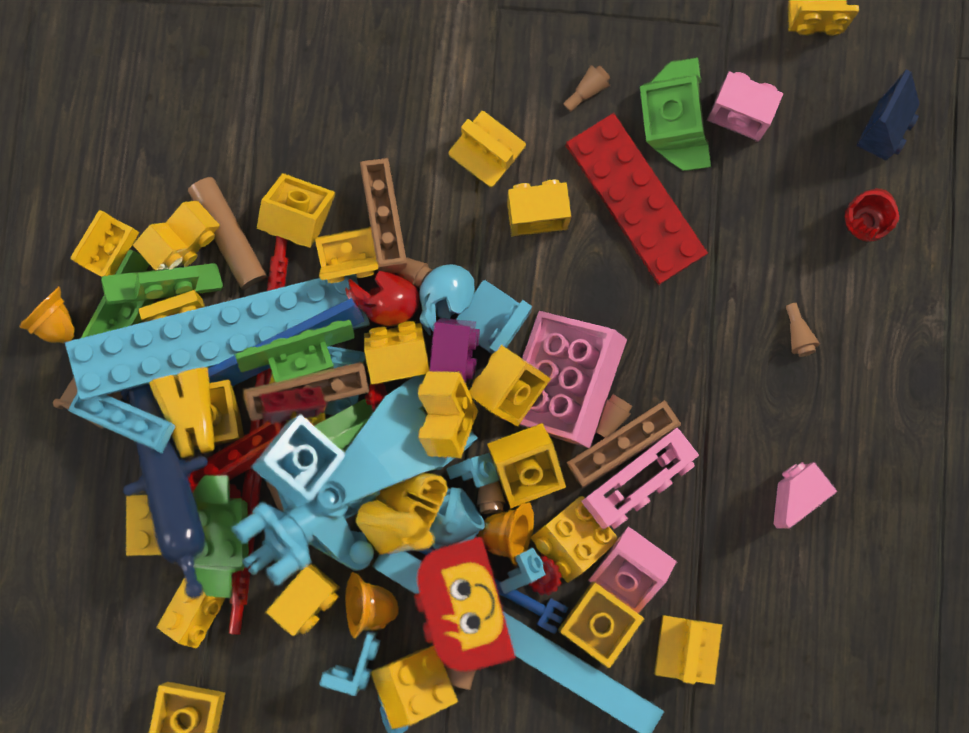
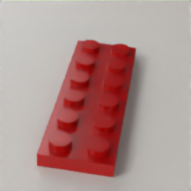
(636, 199)

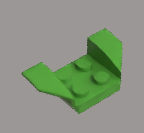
(675, 115)
(222, 549)

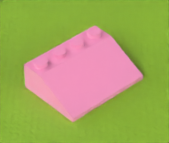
(581, 367)

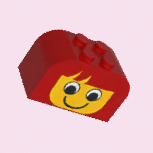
(463, 607)

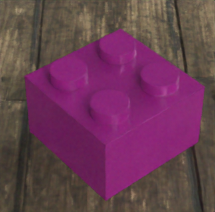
(454, 347)

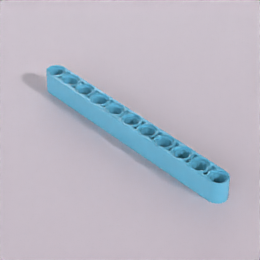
(549, 658)

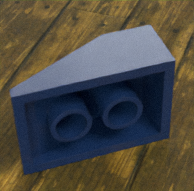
(891, 118)

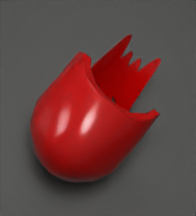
(872, 215)
(390, 303)

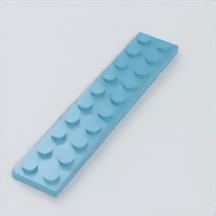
(195, 337)

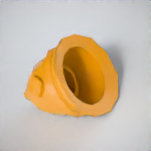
(50, 320)
(509, 532)
(368, 606)

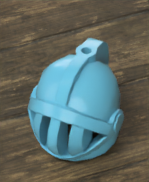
(456, 520)

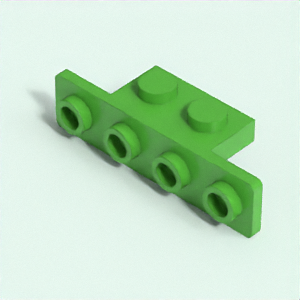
(161, 283)
(119, 315)
(297, 354)
(346, 425)

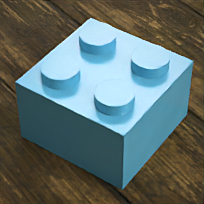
(299, 461)

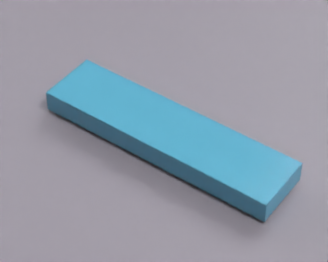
(124, 420)

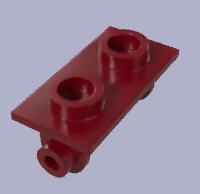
(279, 404)

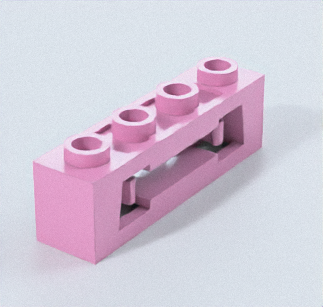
(677, 450)

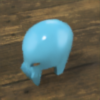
(445, 292)

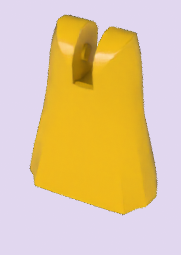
(187, 405)
(416, 495)
(392, 530)

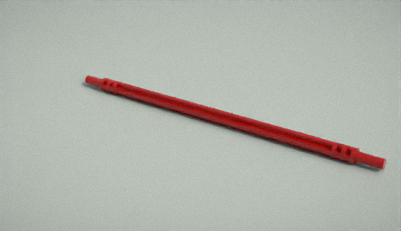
(253, 479)

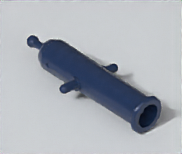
(169, 495)

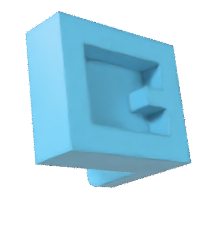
(479, 468)
(529, 570)

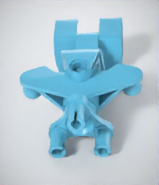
(379, 457)

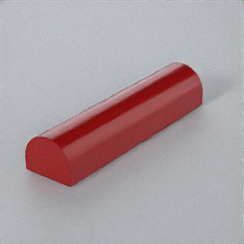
(239, 455)

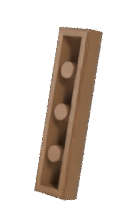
(383, 215)
(229, 235)
(334, 383)
(623, 444)

